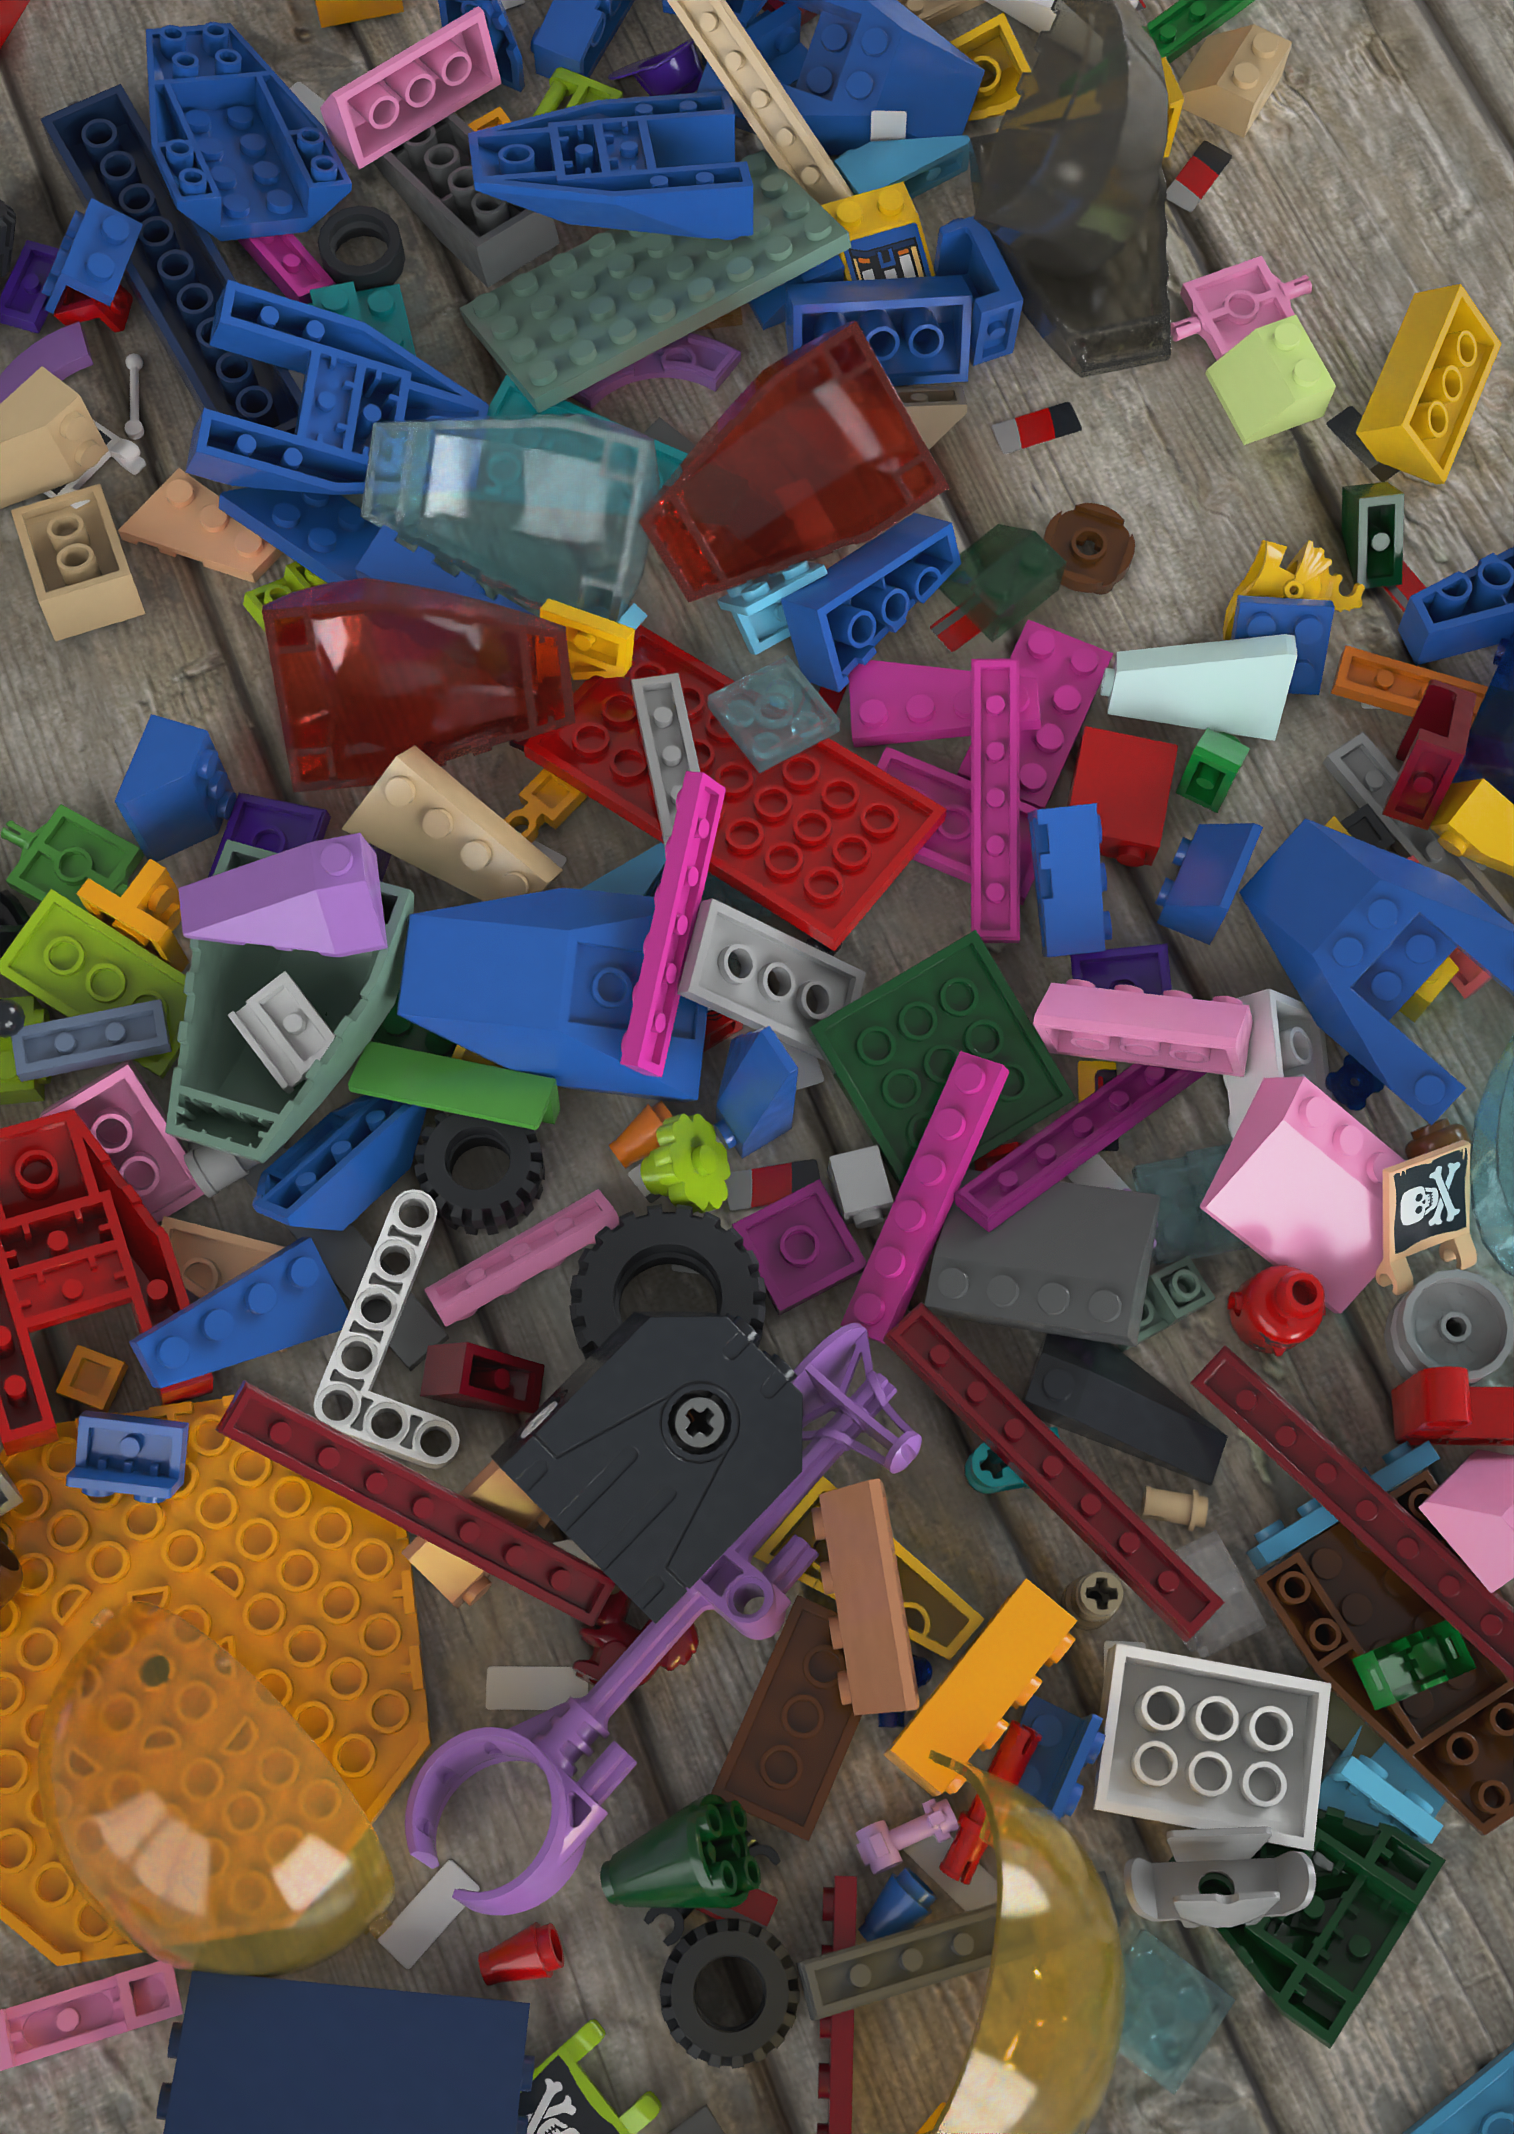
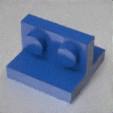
(779, 42)

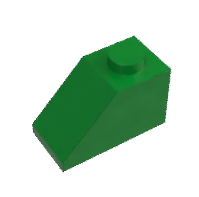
(1212, 769)

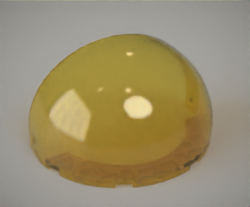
(1052, 1983)

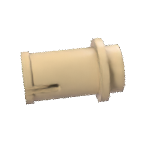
(1175, 1507)

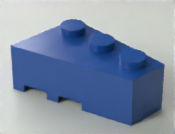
(1069, 879)

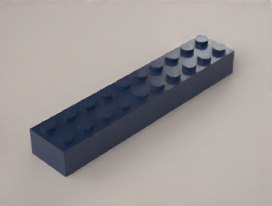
(174, 261)

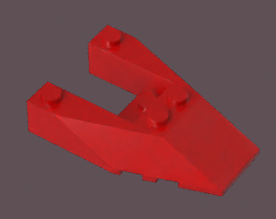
(69, 1249)

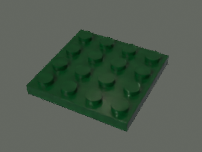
(905, 1036)

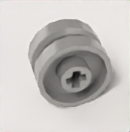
(1455, 1304)

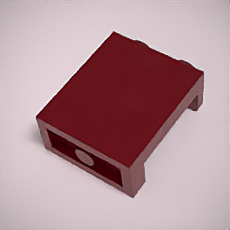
(1430, 753)

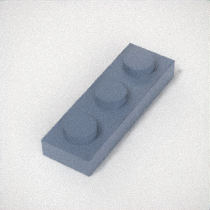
(91, 1040)

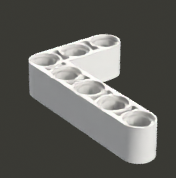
(376, 1339)

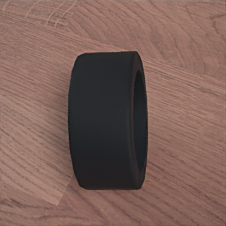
(359, 222)

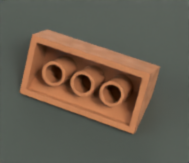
(452, 1575)

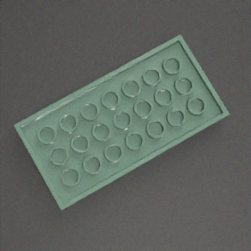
(643, 290)

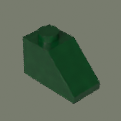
(1373, 533)

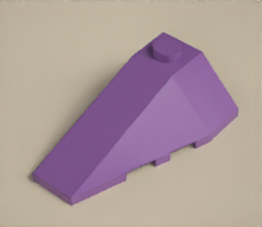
(301, 899)

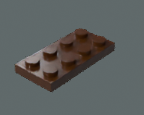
(793, 1728)

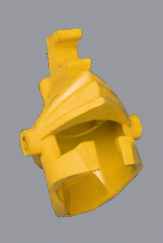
(1302, 579)

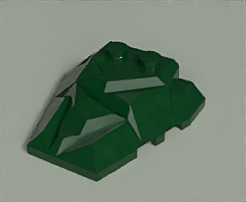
(1329, 1953)

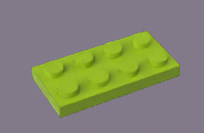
(90, 967)

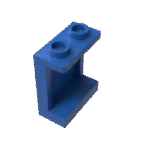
(997, 304)

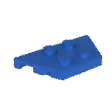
(311, 528)

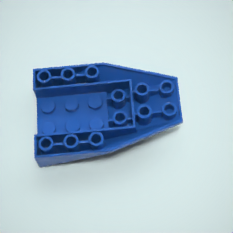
(546, 989)

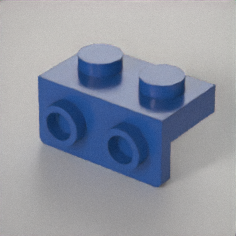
(129, 1456)

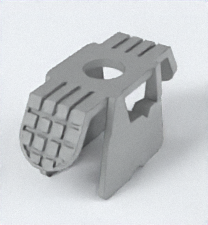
(1260, 1885)

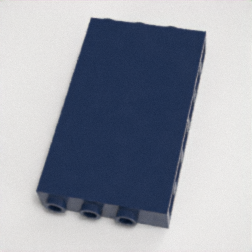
(343, 2060)

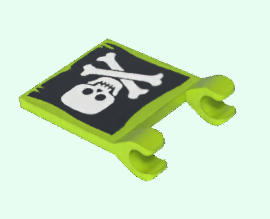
(568, 2100)

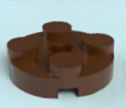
(1112, 540)

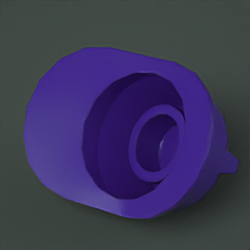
(668, 72)

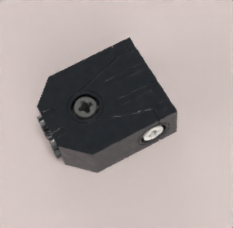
(629, 1472)

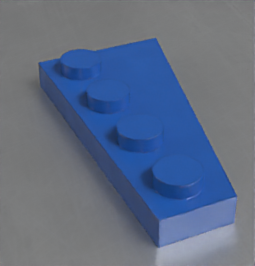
(252, 1315)

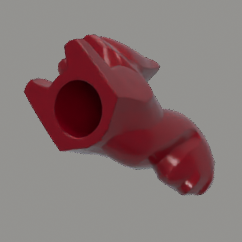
(615, 1638)

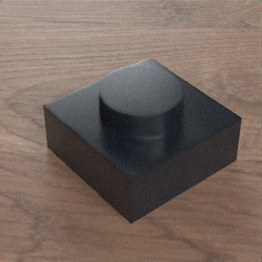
(1368, 828)

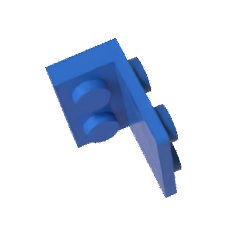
(1060, 1755)

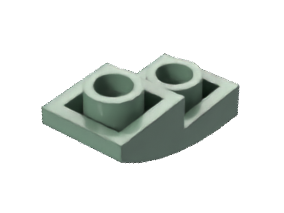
(1171, 1297)

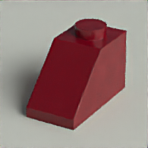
(481, 1378)

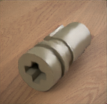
(1085, 1610)

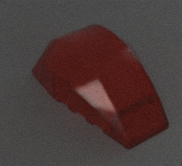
(793, 470)
(405, 665)

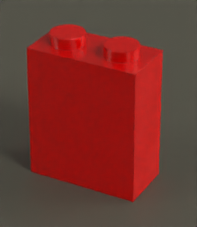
(1131, 787)

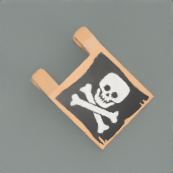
(1424, 1207)

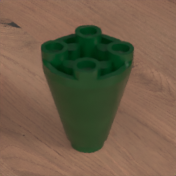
(686, 1861)

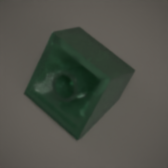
(1004, 578)

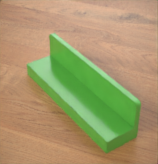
(456, 1086)

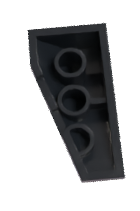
(1115, 1402)

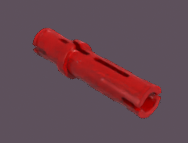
(1008, 1764)

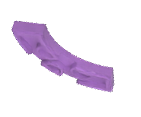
(58, 352)
(688, 358)

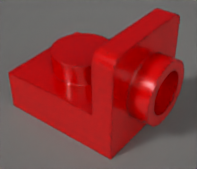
(79, 307)

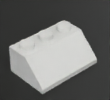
(1280, 1045)

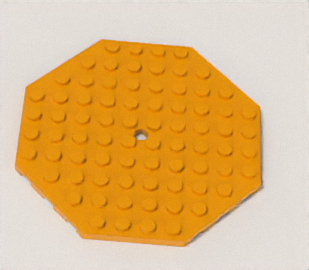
(253, 1559)

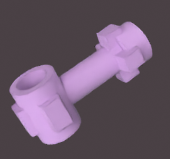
(881, 1846)

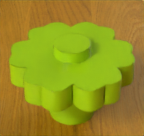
(688, 1164)

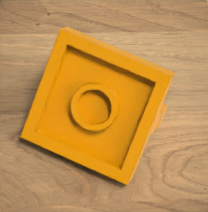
(143, 913)

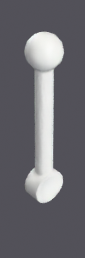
(133, 427)

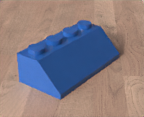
(911, 323)

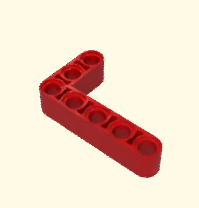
(1446, 1411)

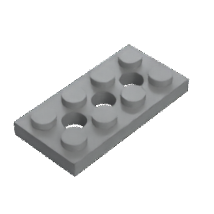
(761, 950)

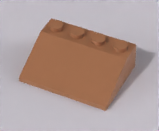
(868, 1599)

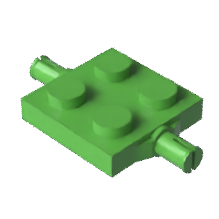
(67, 854)

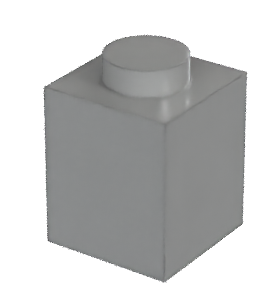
(860, 1186)

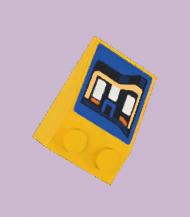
(882, 234)

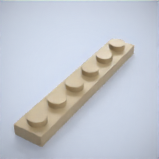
(761, 97)

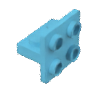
(758, 604)
(1383, 1792)

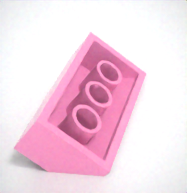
(412, 90)
(1145, 1027)

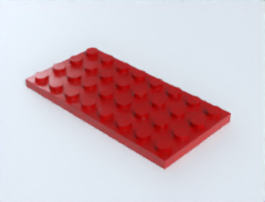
(801, 838)

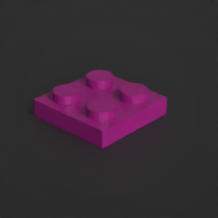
(801, 1246)

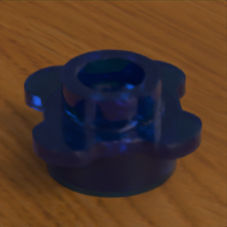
(1352, 1096)

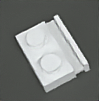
(283, 1030)

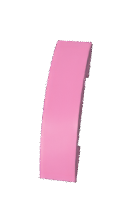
(88, 2013)

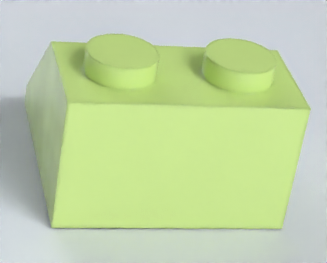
(1272, 381)

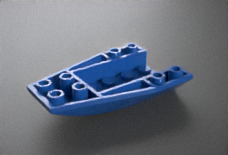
(235, 137)

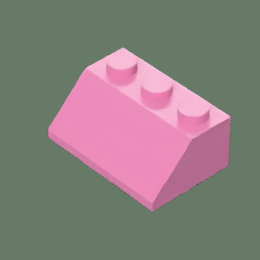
(1477, 1515)

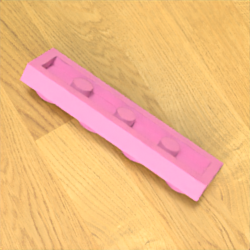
(521, 1258)

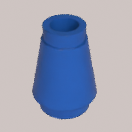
(899, 1906)

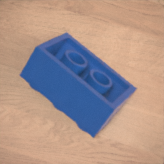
(174, 789)

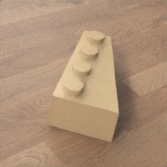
(448, 832)

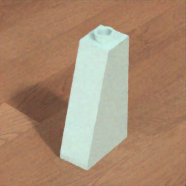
(1210, 685)

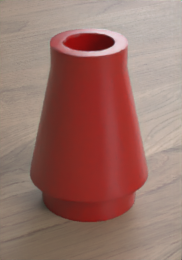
(524, 1956)

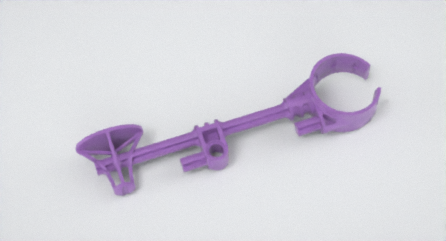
(568, 1730)

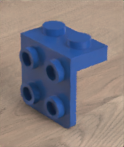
(92, 254)

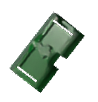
(1413, 1664)

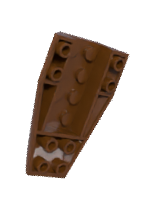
(1347, 1602)

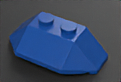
(341, 1164)

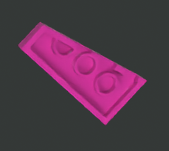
(920, 703)

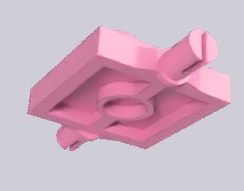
(1235, 303)

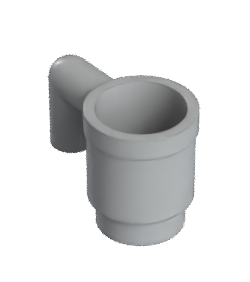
(214, 1168)

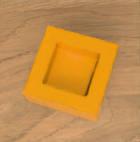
(92, 1378)

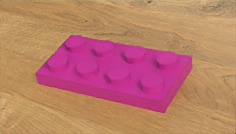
(1067, 682)
(951, 843)

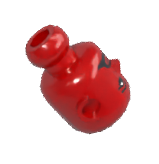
(1277, 1309)

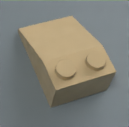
(44, 438)
(77, 563)

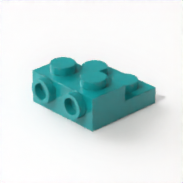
(377, 307)

